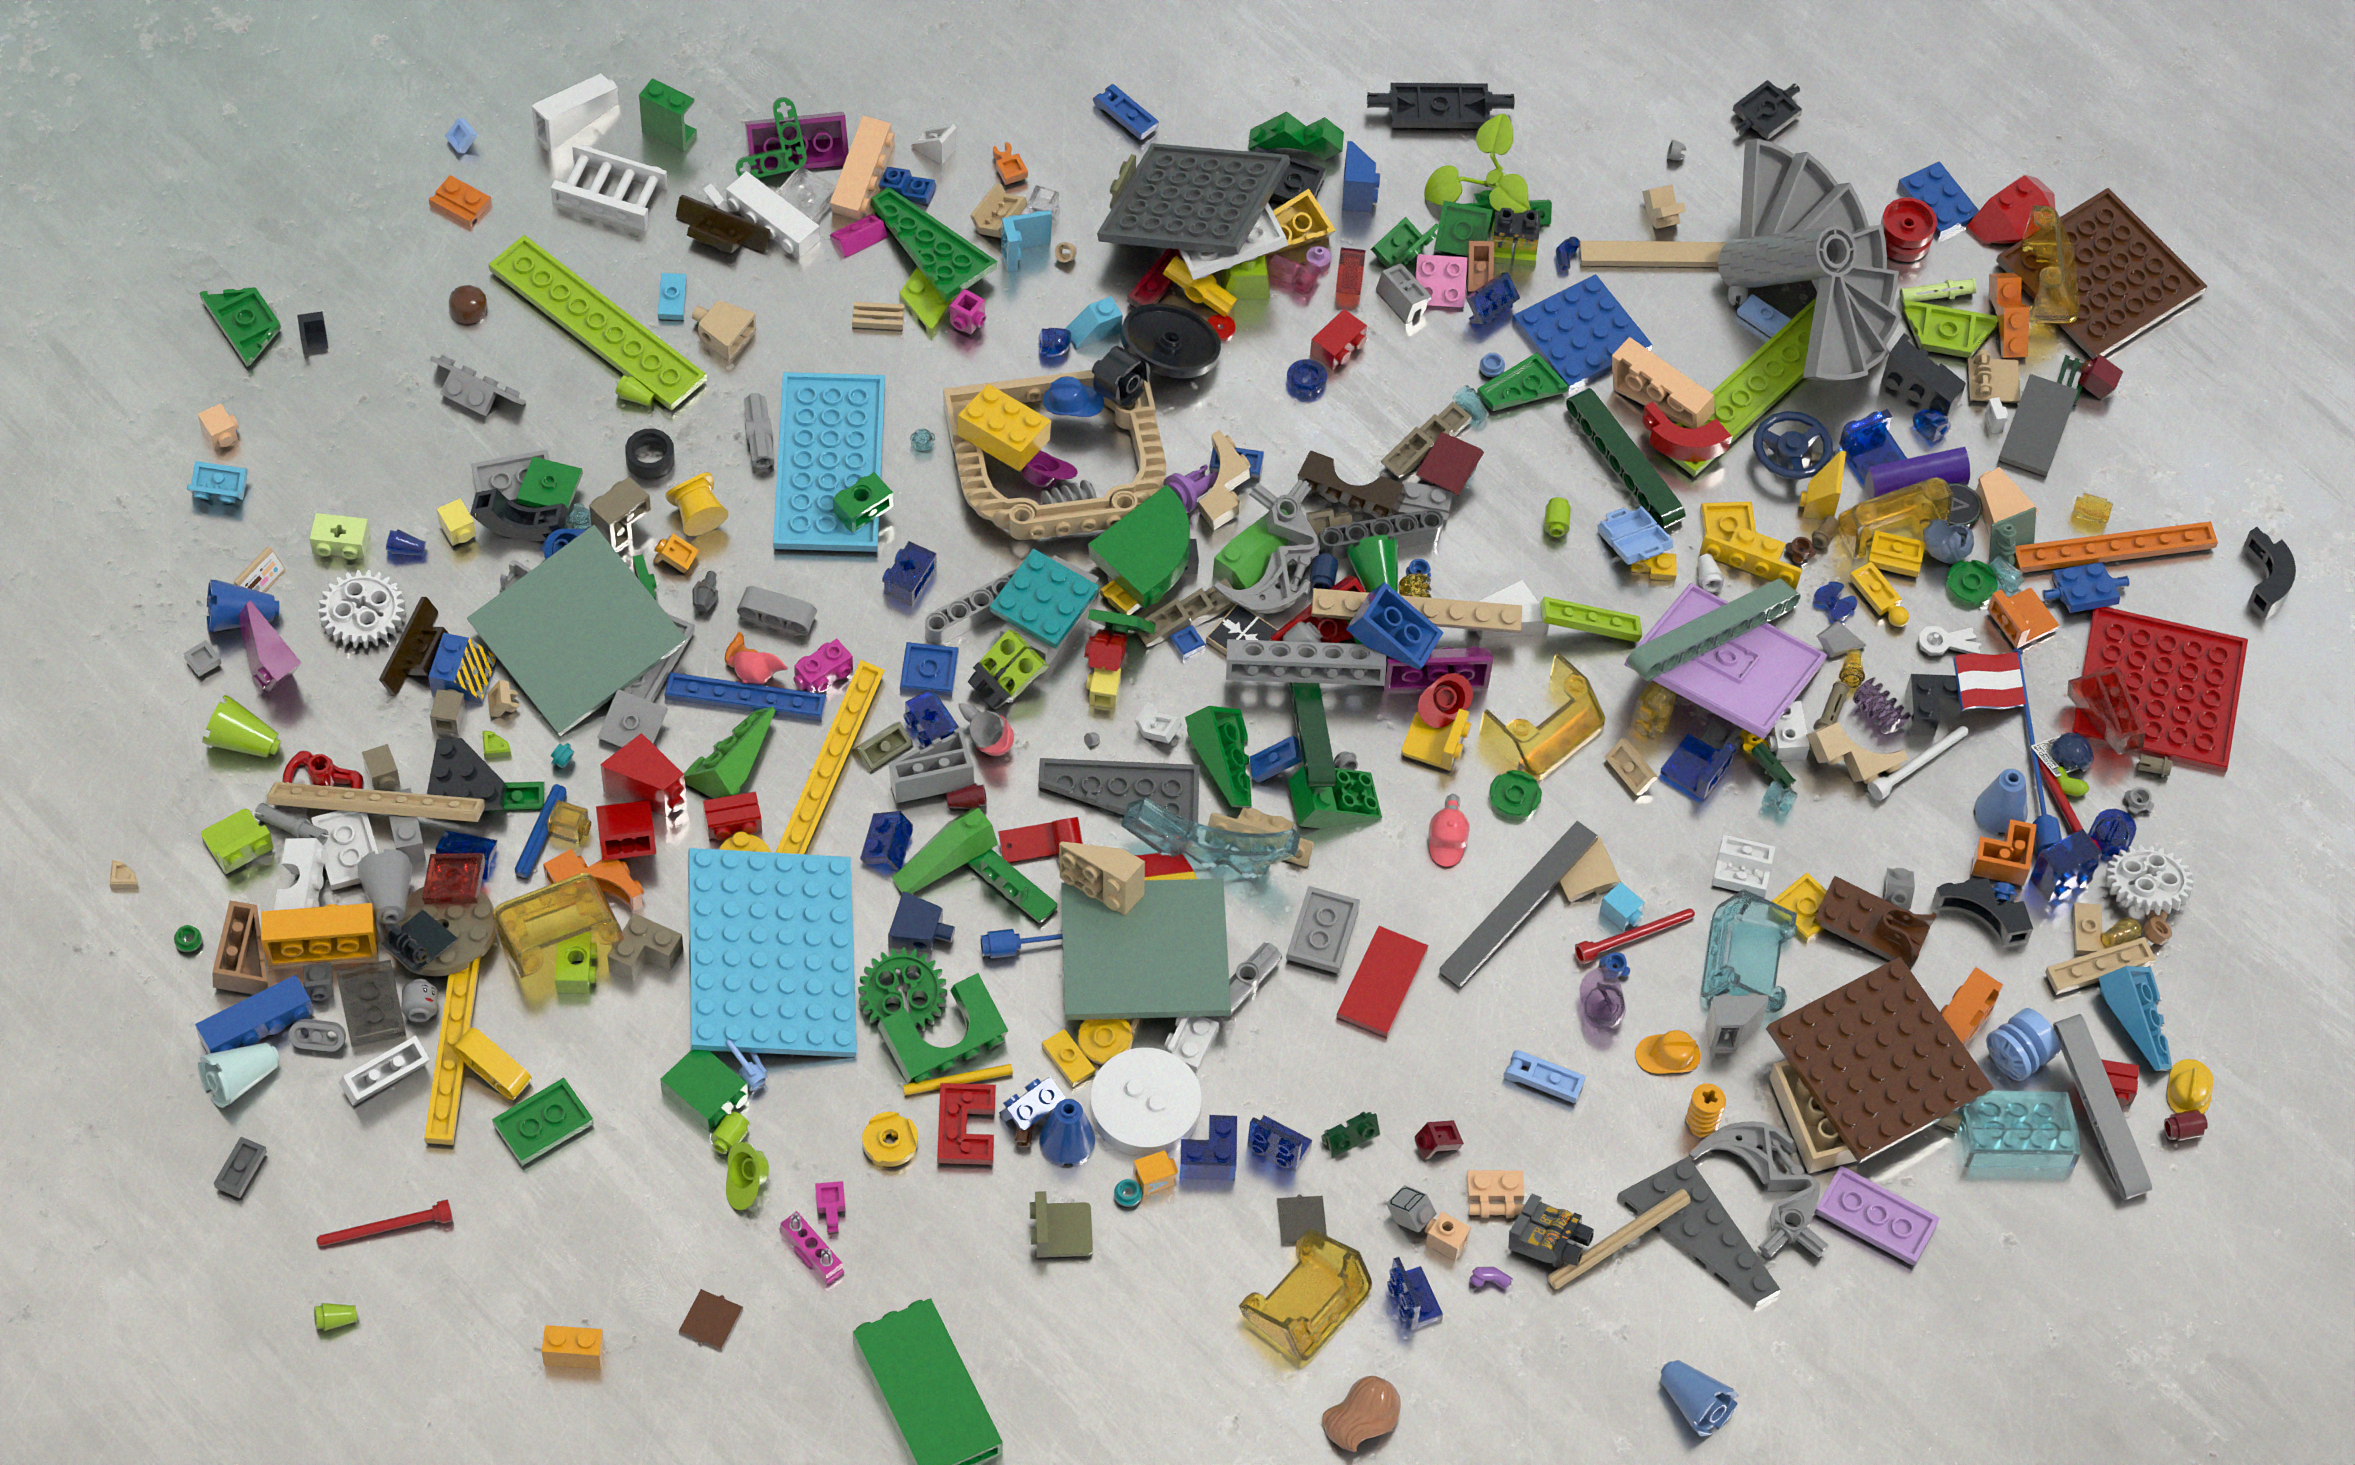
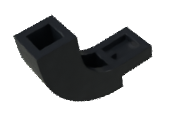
(516, 521)
(2280, 568)

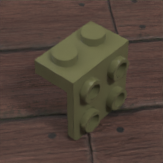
(1060, 1228)

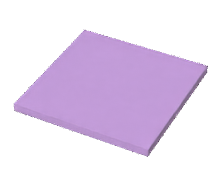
(1744, 679)

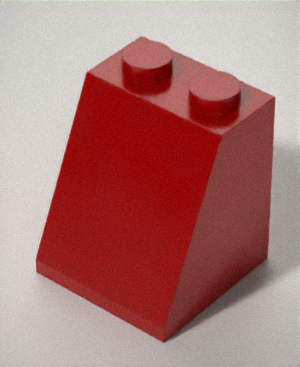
(642, 774)

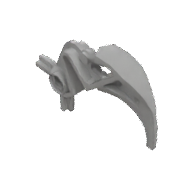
(1291, 527)
(1795, 1208)

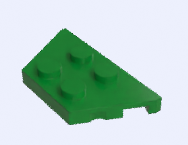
(243, 319)

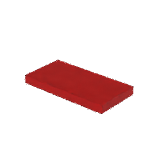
(1382, 981)

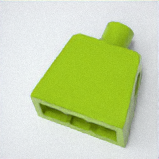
(1247, 279)

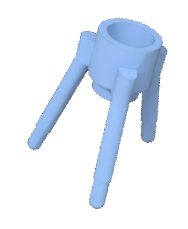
(751, 1073)

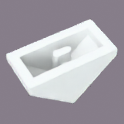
(937, 142)

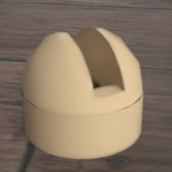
(1065, 257)

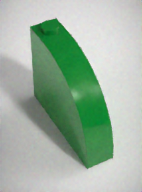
(1146, 547)

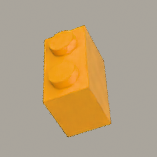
(572, 1347)

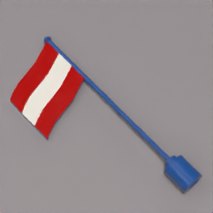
(2000, 684)

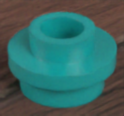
(562, 755)
(1131, 1186)

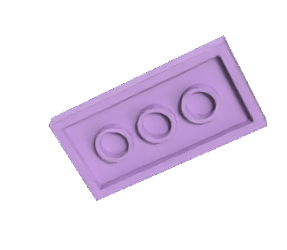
(1877, 1215)

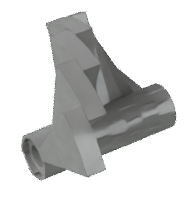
(1811, 228)

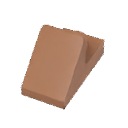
(1480, 264)

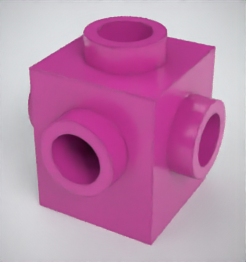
(967, 312)

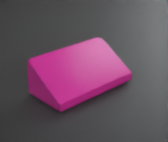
(859, 235)

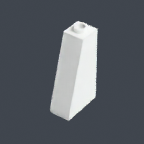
(572, 110)

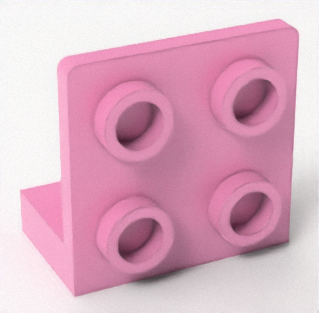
(1443, 279)

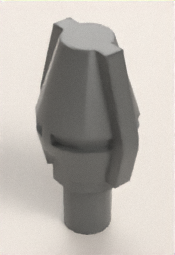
(705, 592)

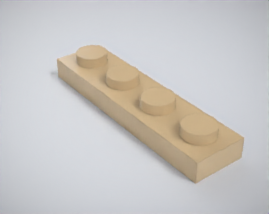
(2087, 968)

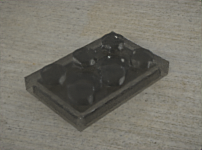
(371, 1003)

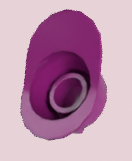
(1045, 470)

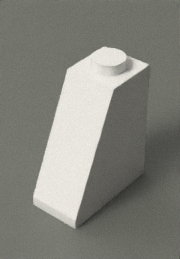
(1531, 612)

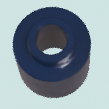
(1323, 571)

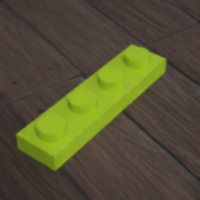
(1590, 619)

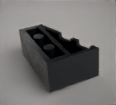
(1920, 378)

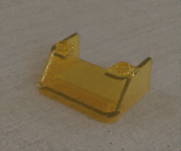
(1558, 737)

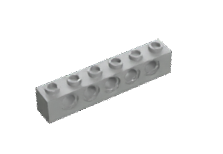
(1304, 662)

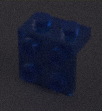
(1870, 442)

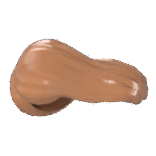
(1365, 1413)

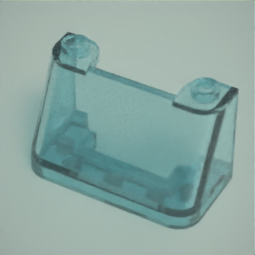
(1746, 948)

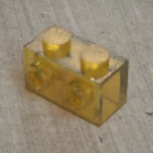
(1653, 710)

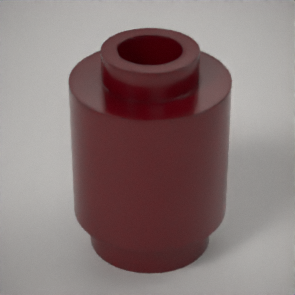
(2185, 1125)

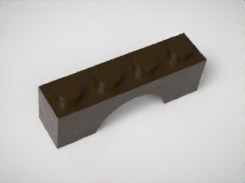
(1378, 498)

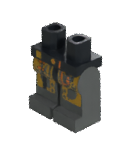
(1549, 1233)

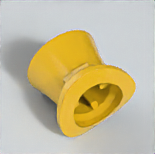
(698, 504)

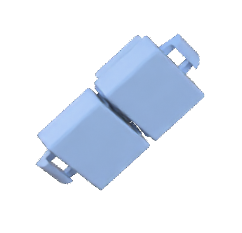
(1634, 534)

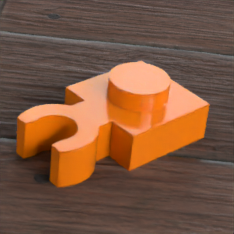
(1009, 166)

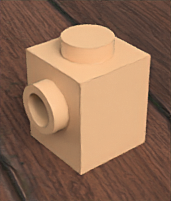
(218, 426)
(1447, 1235)

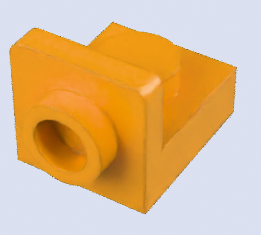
(675, 552)

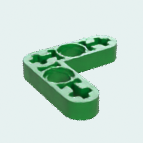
(781, 154)

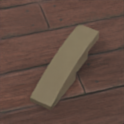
(1418, 443)
(1190, 611)

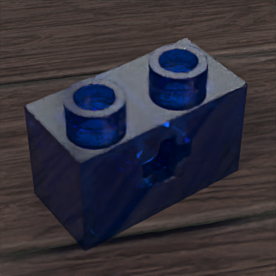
(909, 573)
(929, 718)

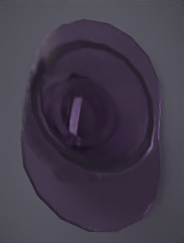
(1602, 999)

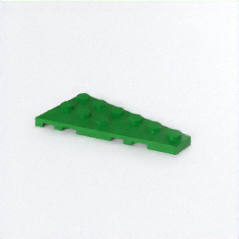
(937, 250)

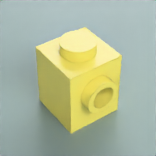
(456, 522)
(1104, 687)

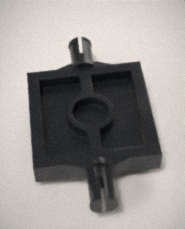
(1767, 109)

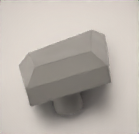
(1838, 640)

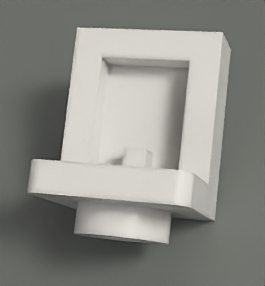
(1157, 725)

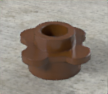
(1803, 544)

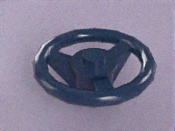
(1791, 445)

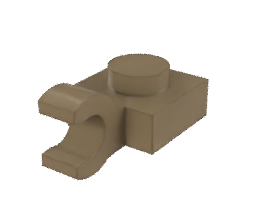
(1325, 518)

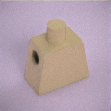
(724, 327)

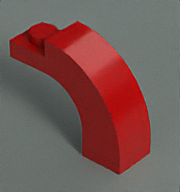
(1685, 443)

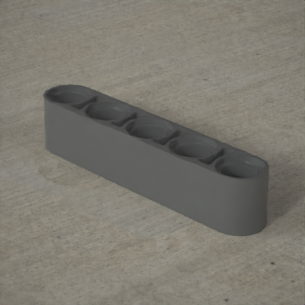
(1415, 522)

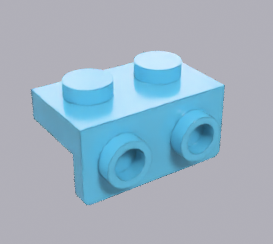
(218, 481)

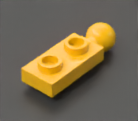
(1879, 593)

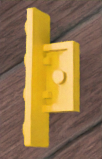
(1753, 554)

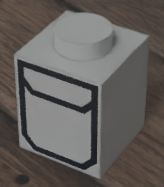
(1411, 1208)

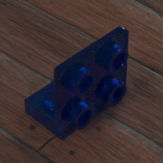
(1698, 765)
(1277, 1142)
(1414, 1295)

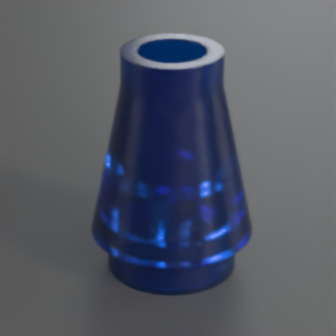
(404, 544)

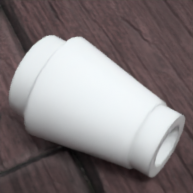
(1710, 576)

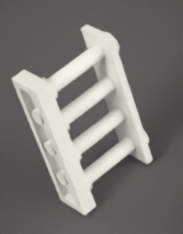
(604, 206)

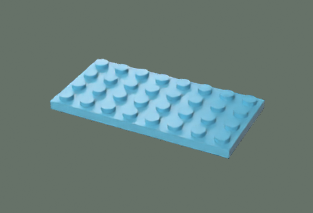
(826, 445)

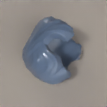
(1947, 542)

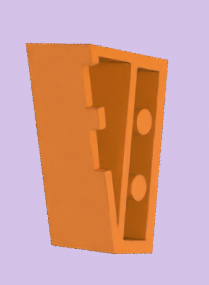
(1972, 1004)

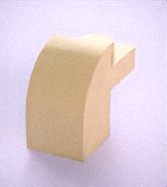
(1662, 206)

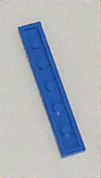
(744, 696)

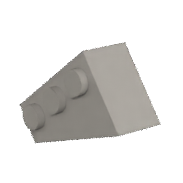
(932, 770)

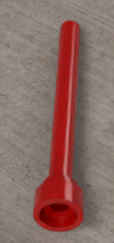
(2060, 798)
(1587, 951)
(439, 1212)

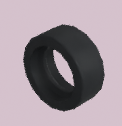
(649, 437)

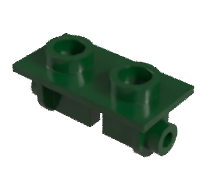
(1358, 1130)

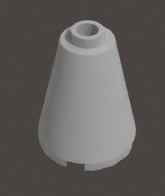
(386, 883)

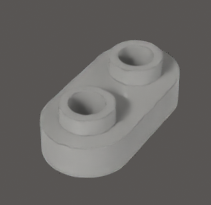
(318, 1035)

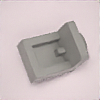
(1899, 887)

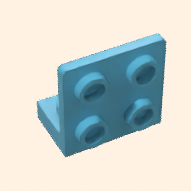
(1024, 232)

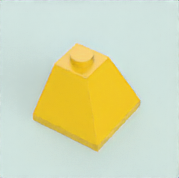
(1824, 490)

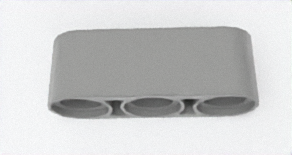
(776, 610)

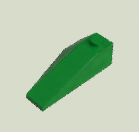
(1220, 741)

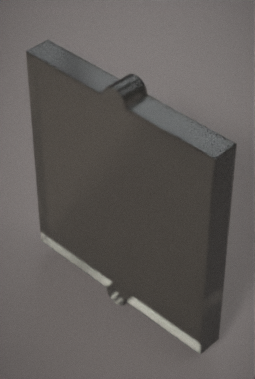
(1298, 1215)

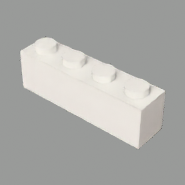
(768, 209)

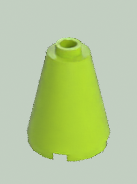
(240, 730)

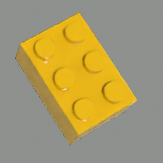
(1003, 427)

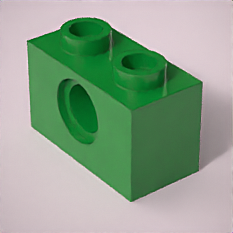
(858, 513)

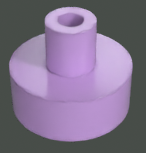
(1320, 257)

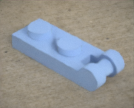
(1545, 1076)

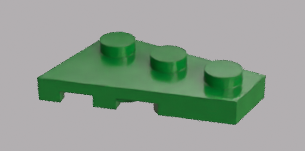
(1521, 384)

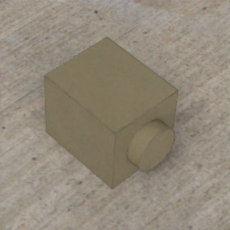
(447, 711)
(381, 767)

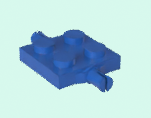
(2085, 587)

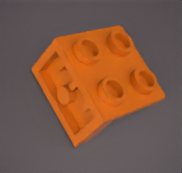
(2021, 616)

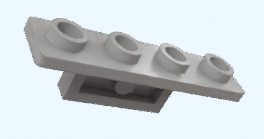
(470, 390)

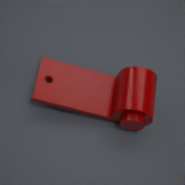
(1038, 839)

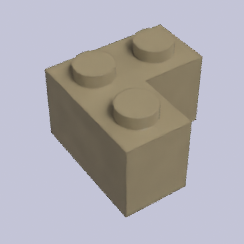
(618, 510)
(642, 943)

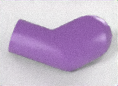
(1492, 1274)

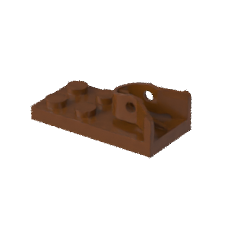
(1873, 922)

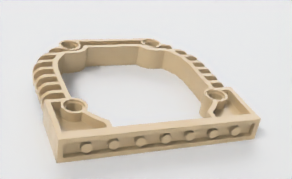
(1024, 516)

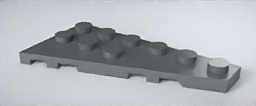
(1119, 783)
(1704, 1229)

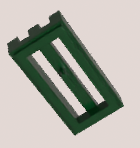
(2075, 364)

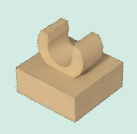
(500, 699)

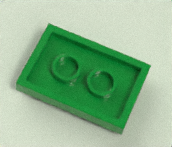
(543, 1121)

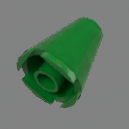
(1375, 561)

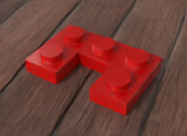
(954, 1105)

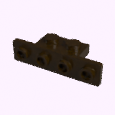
(719, 227)
(415, 648)

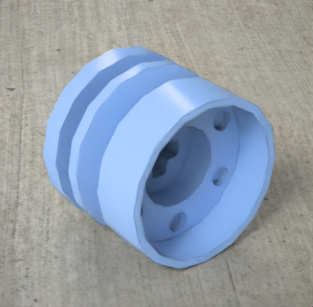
(2023, 1044)

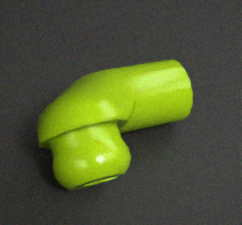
(2071, 785)

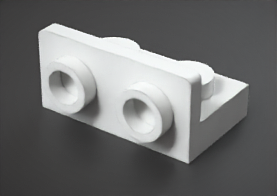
(1191, 1039)

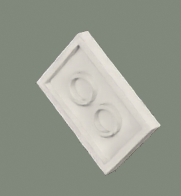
(347, 843)

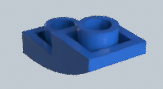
(912, 188)

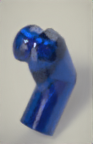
(1566, 250)

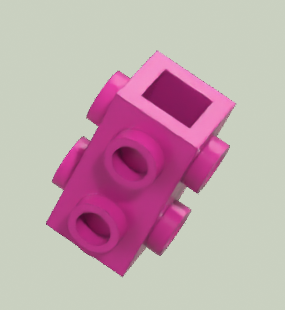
(823, 667)

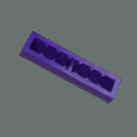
(1948, 465)

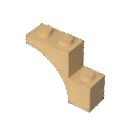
(1221, 502)
(1833, 745)

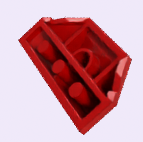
(2008, 211)

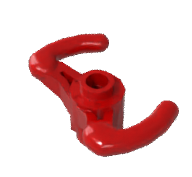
(321, 771)

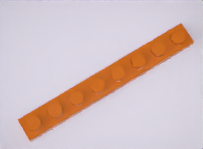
(2115, 547)

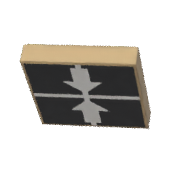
(1239, 625)

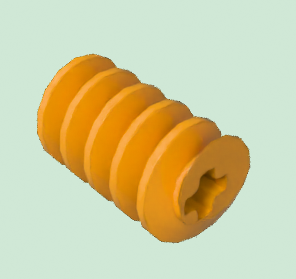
(1705, 1109)

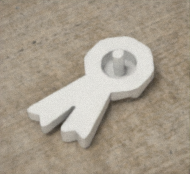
(1937, 641)

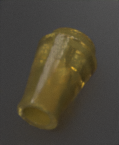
(1852, 669)
(2123, 931)

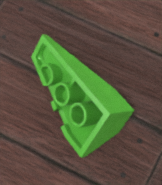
(1247, 555)
(733, 758)
(949, 849)

